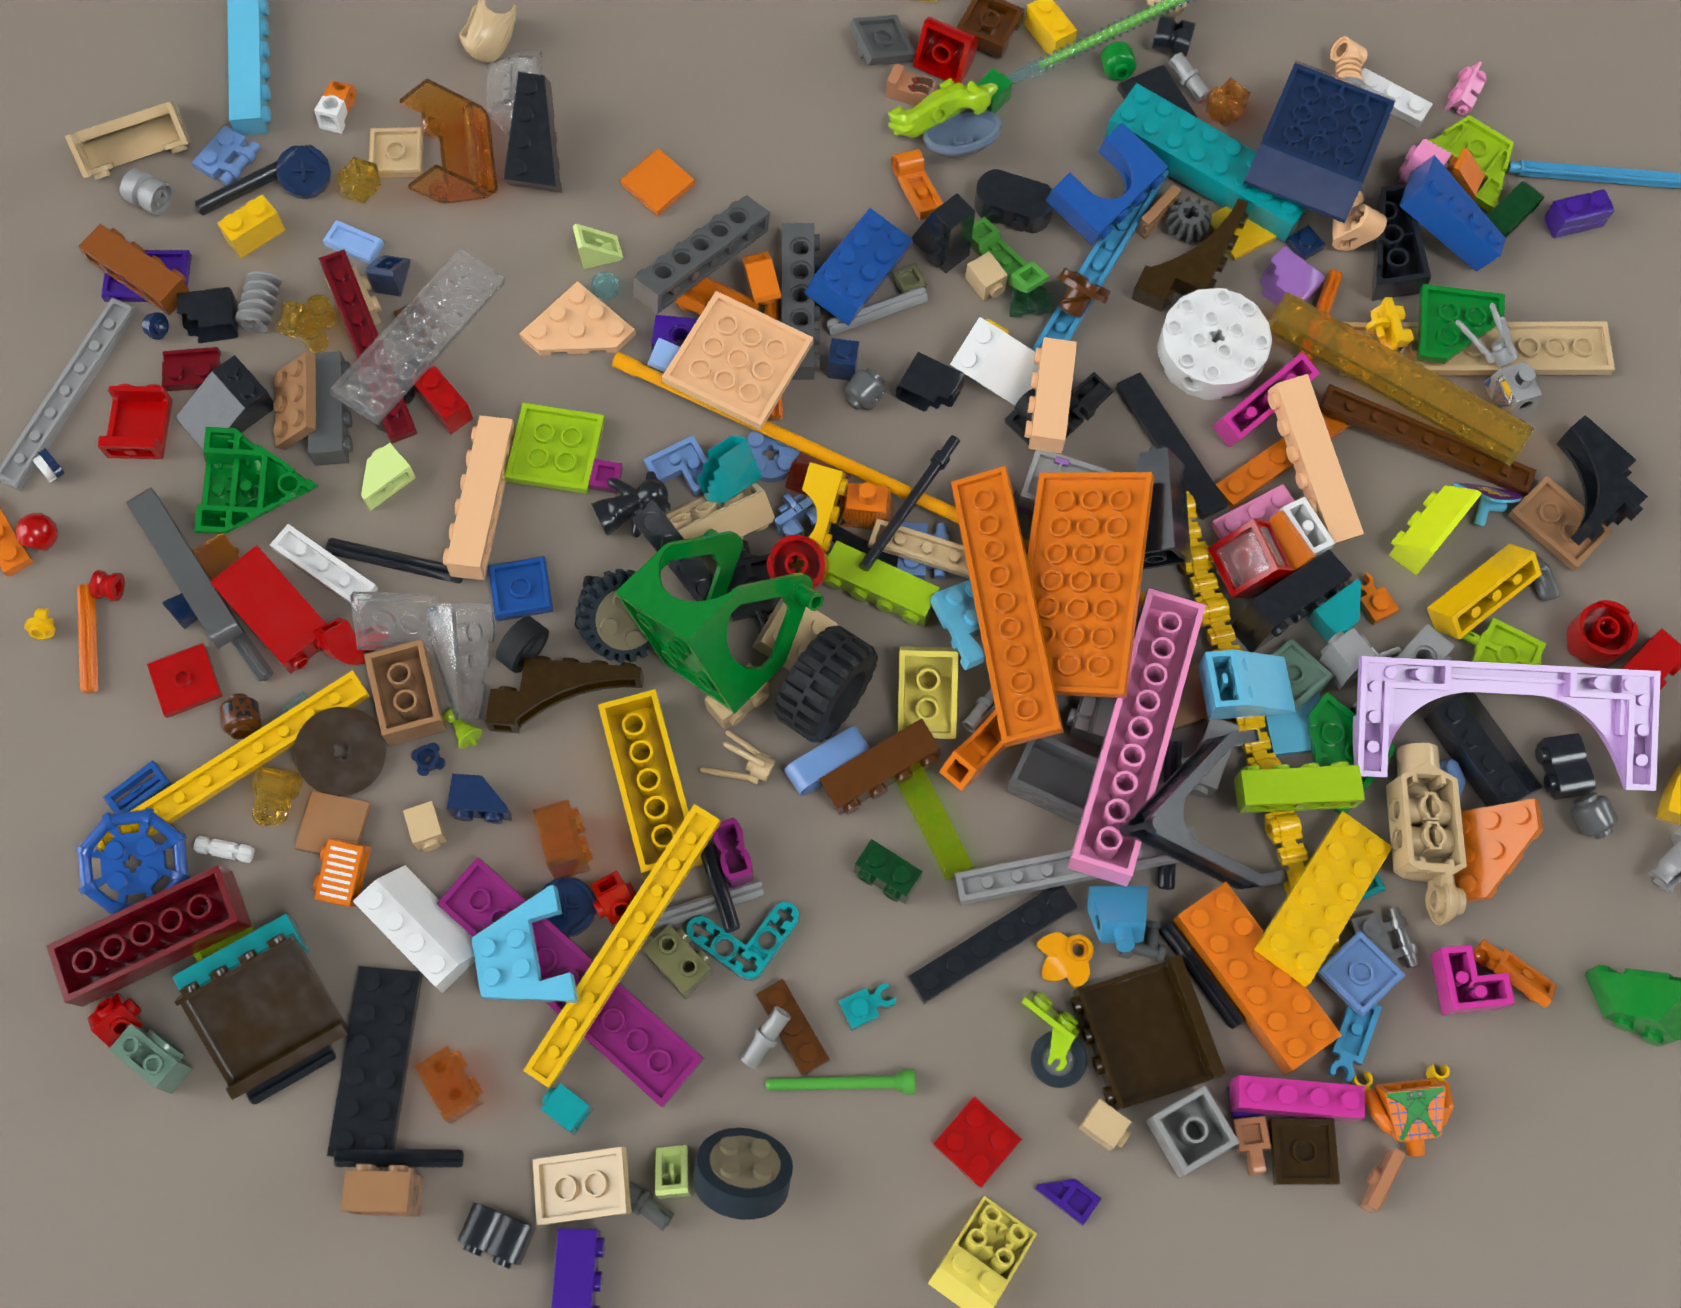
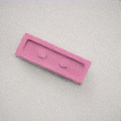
(1259, 508)

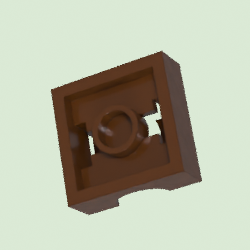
(993, 17)

